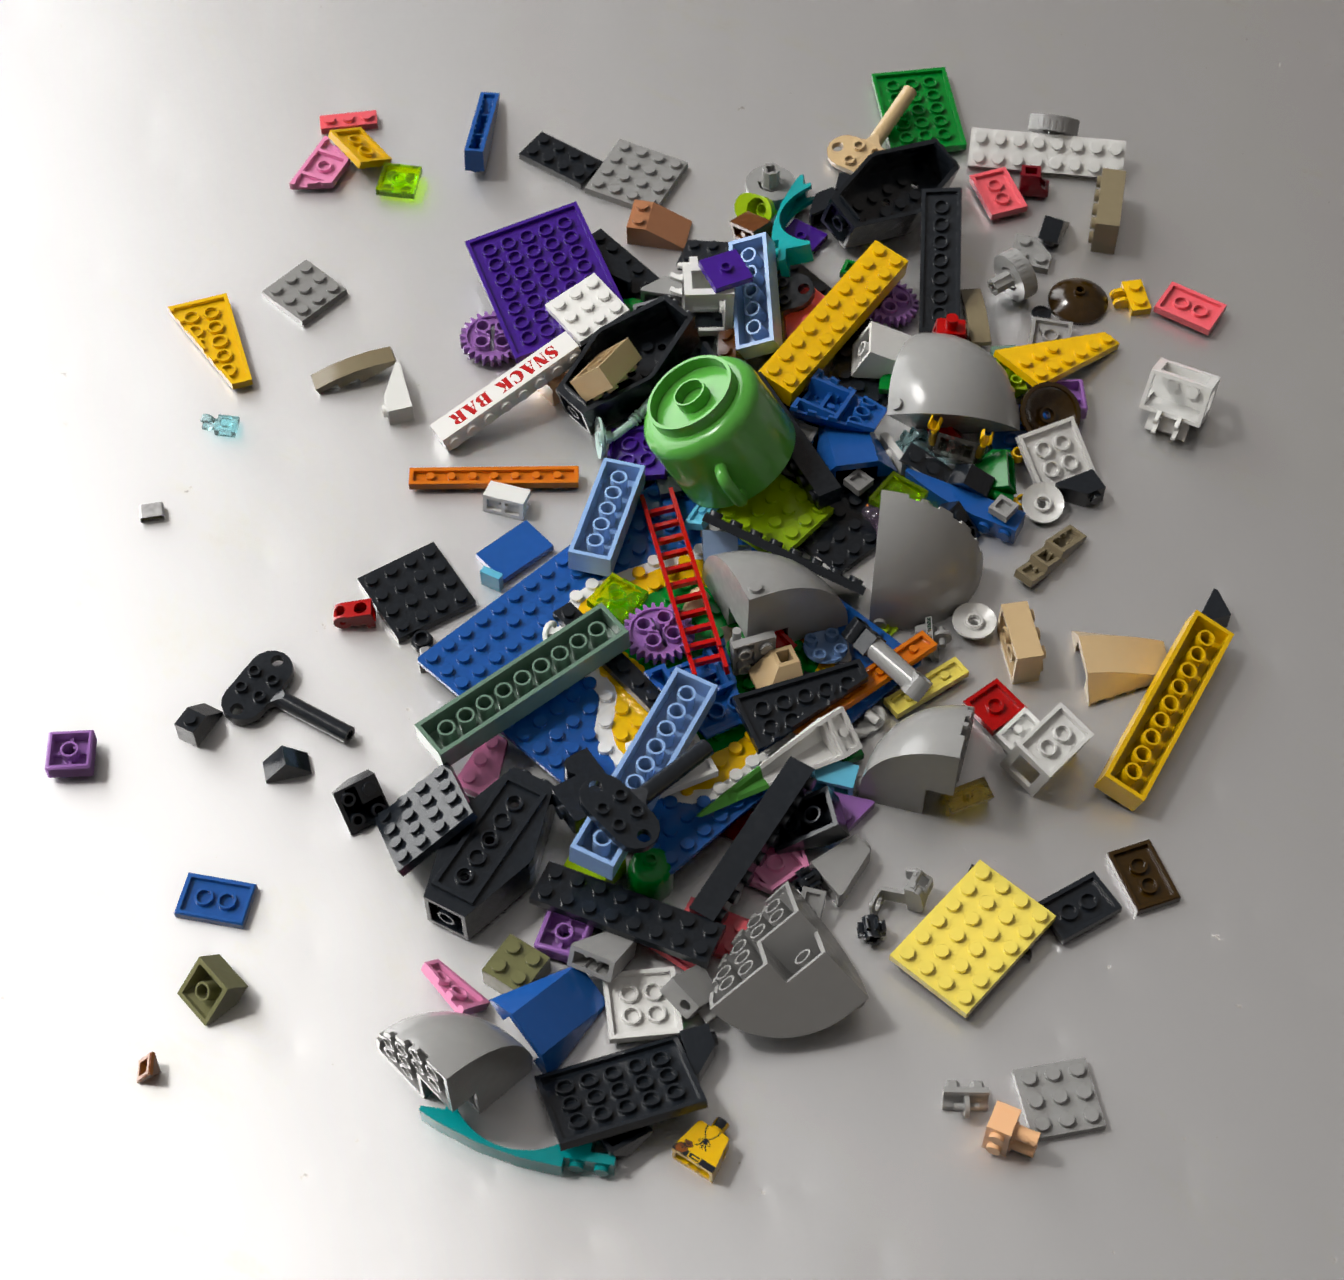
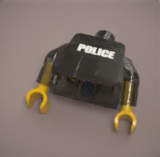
(954, 449)

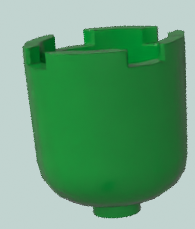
(650, 874)

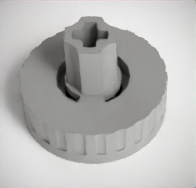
(1053, 124)
(773, 179)
(1013, 276)

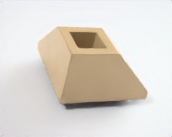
(775, 667)

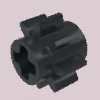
(808, 878)
(871, 929)

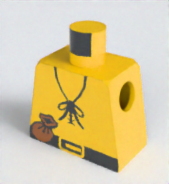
(703, 1148)

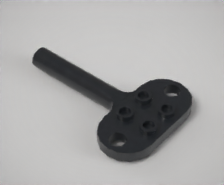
(790, 297)
(264, 686)
(624, 811)

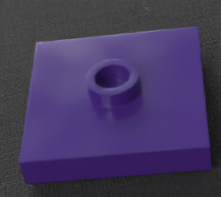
(807, 232)
(725, 271)

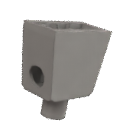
(691, 993)

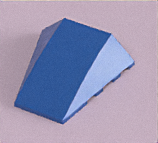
(836, 406)
(852, 450)
(723, 713)
(552, 1013)

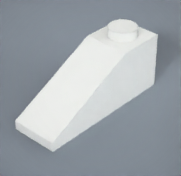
(397, 399)

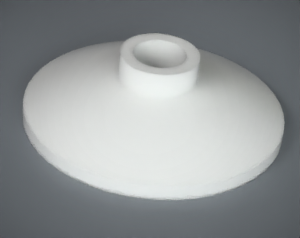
(1049, 496)
(977, 614)

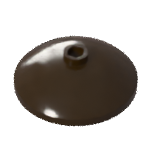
(1077, 301)
(1051, 399)

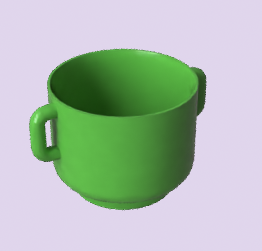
(718, 430)

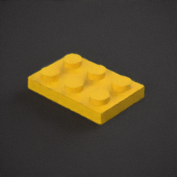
(359, 147)

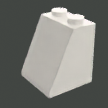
(876, 351)

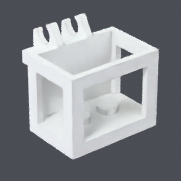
(700, 297)
(1177, 398)
(1043, 743)

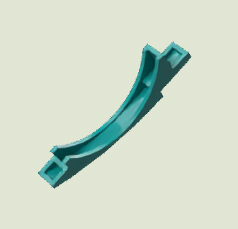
(788, 248)
(545, 1160)

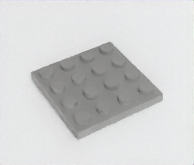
(636, 174)

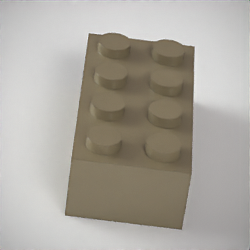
(1107, 211)

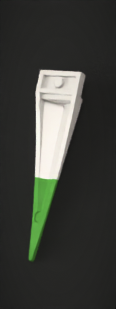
(818, 745)

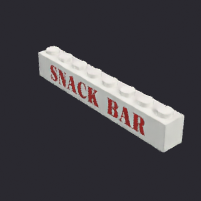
(506, 391)

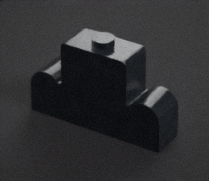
(565, 795)

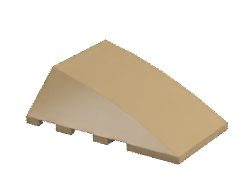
(1117, 663)

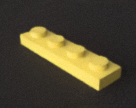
(942, 678)

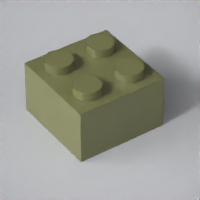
(515, 966)

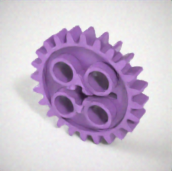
(897, 307)
(477, 340)
(647, 641)

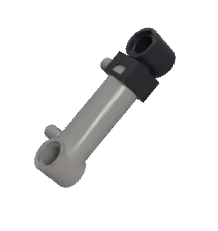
(875, 648)

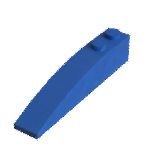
(481, 132)
(974, 505)

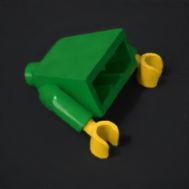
(1001, 465)

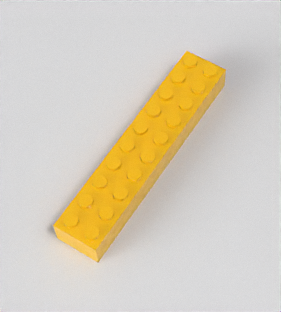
(833, 321)
(1164, 711)

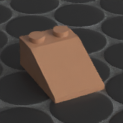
(657, 227)

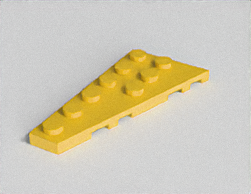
(215, 333)
(1055, 358)

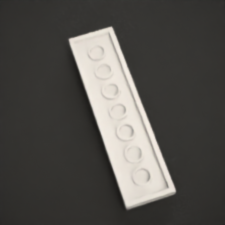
(1052, 152)

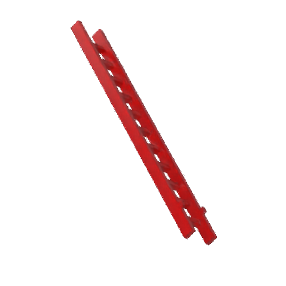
(701, 594)

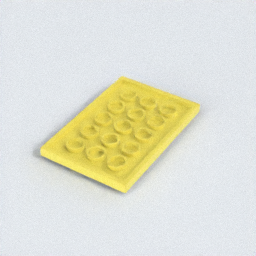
(972, 938)

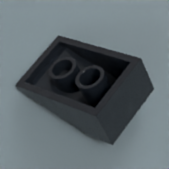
(815, 824)

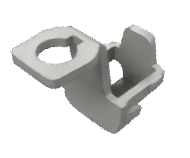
(914, 894)

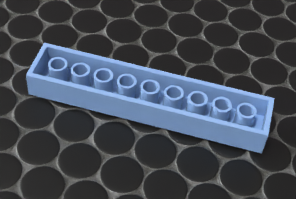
(657, 743)

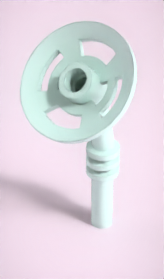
(605, 437)

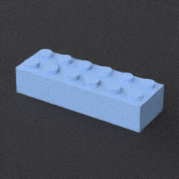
(757, 303)
(606, 517)

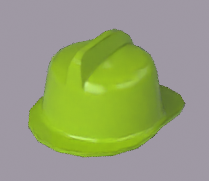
(756, 204)

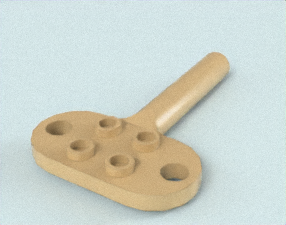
(856, 149)

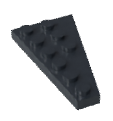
(785, 706)

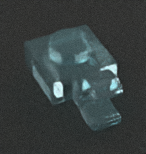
(223, 426)

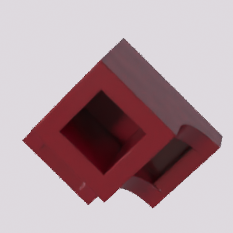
(1032, 183)

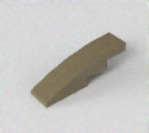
(976, 317)
(356, 367)
(1050, 556)

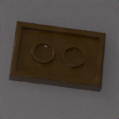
(1143, 877)

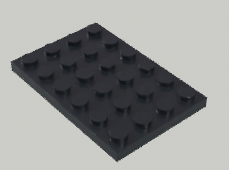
(620, 1092)

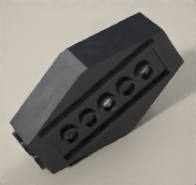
(856, 209)
(648, 328)
(496, 870)

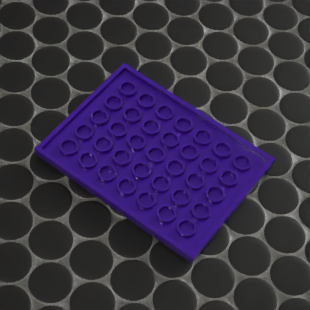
(532, 265)

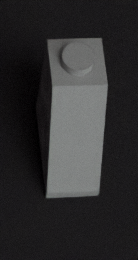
(842, 867)
(602, 955)

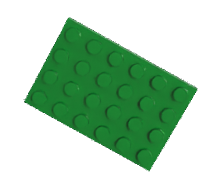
(929, 114)

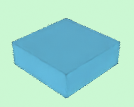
(491, 578)

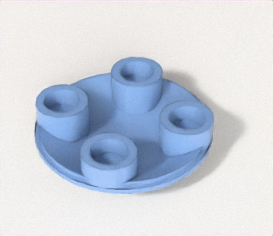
(825, 646)

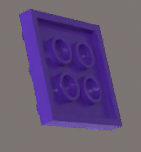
(634, 449)

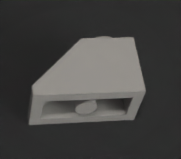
(659, 288)

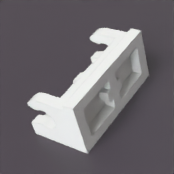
(506, 500)

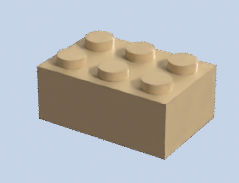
(606, 370)
(1020, 642)

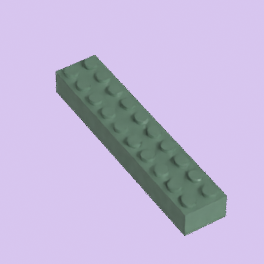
(522, 685)

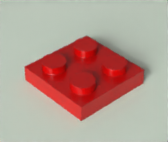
(994, 706)

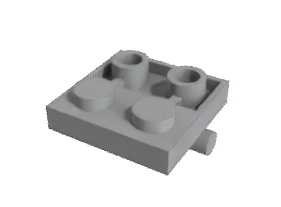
(749, 650)

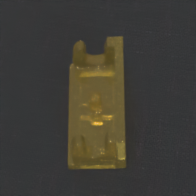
(966, 796)

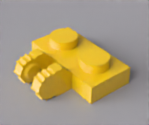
(1131, 296)

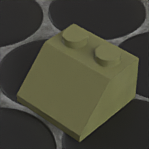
(211, 988)

